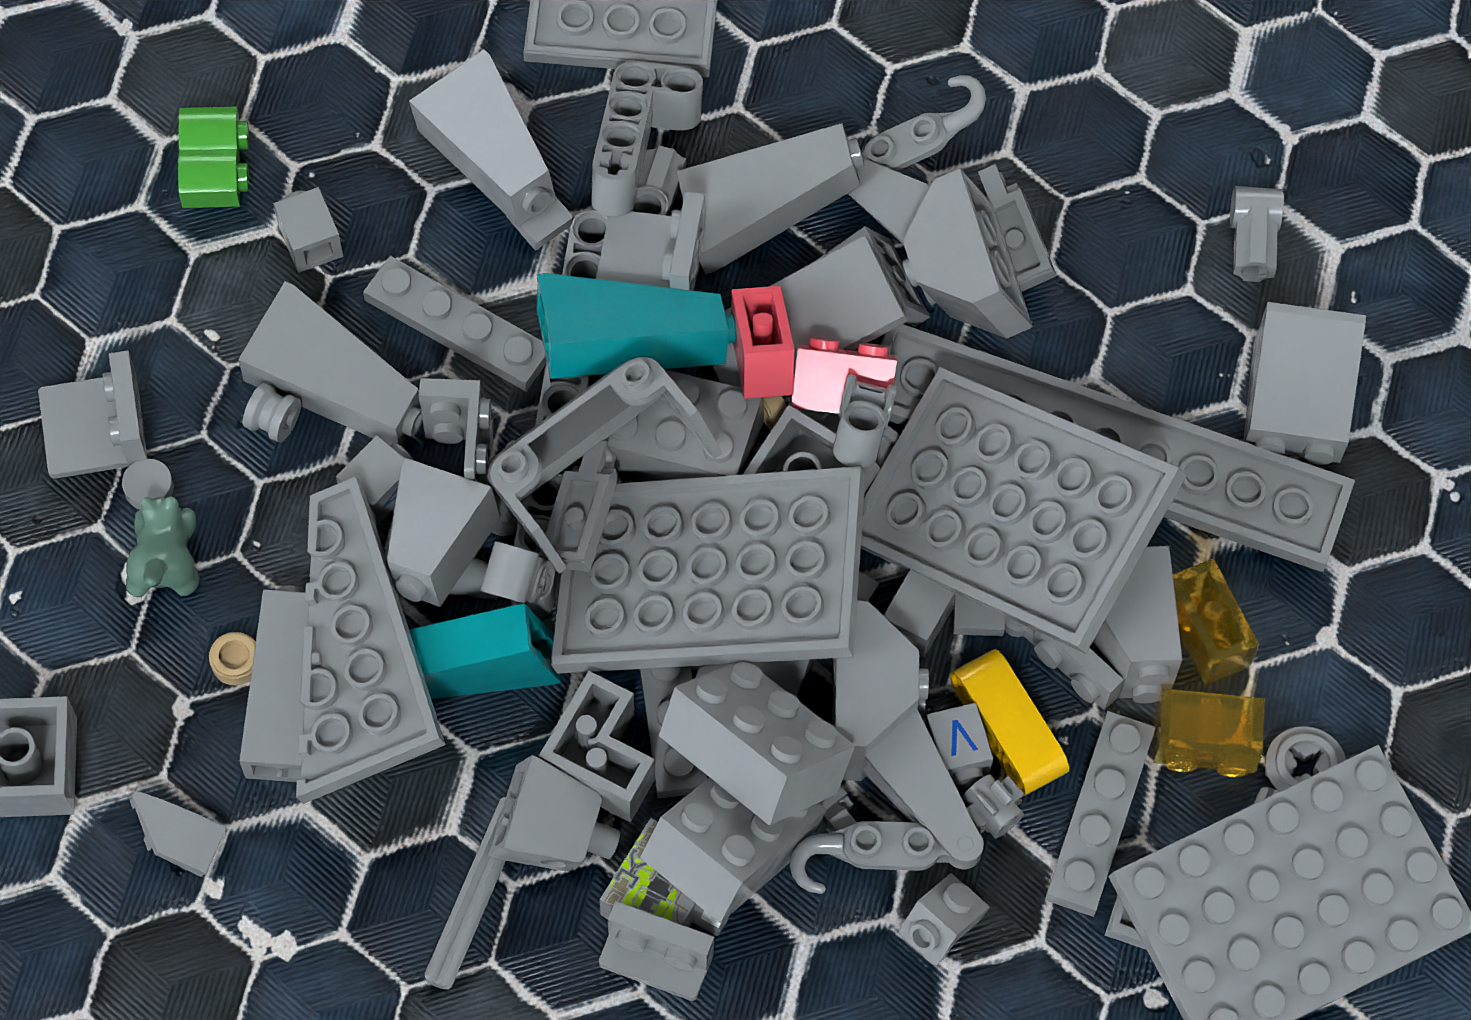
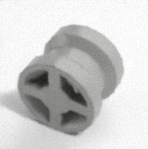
(271, 412)

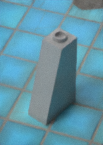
(484, 136)
(769, 190)
(329, 369)
(274, 695)

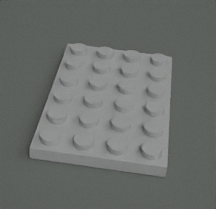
(1016, 508)
(718, 574)
(1295, 898)

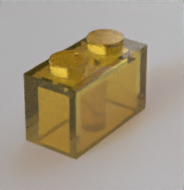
(1212, 623)
(1209, 732)

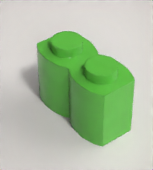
(210, 157)

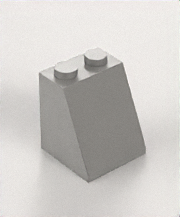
(1304, 382)
(1142, 630)

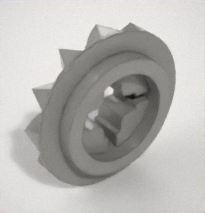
(1303, 744)

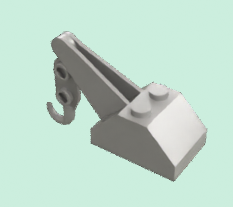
(944, 226)
(880, 710)

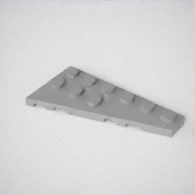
(358, 662)

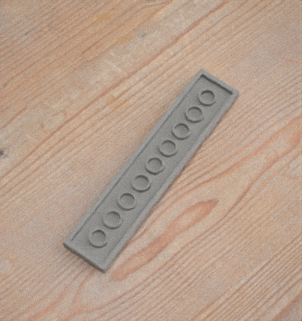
(1228, 483)

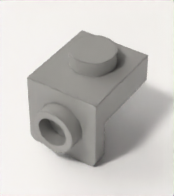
(942, 918)

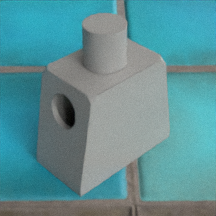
(550, 820)

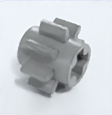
(994, 805)

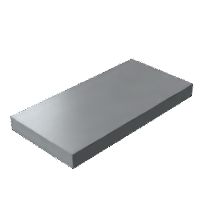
(621, 32)
(836, 299)

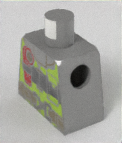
(649, 891)

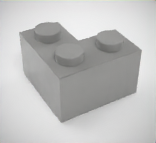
(590, 747)

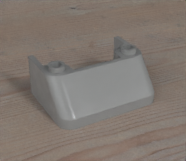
(579, 427)

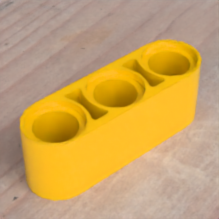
(1011, 722)

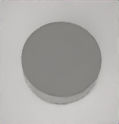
(146, 479)

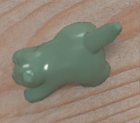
(161, 548)

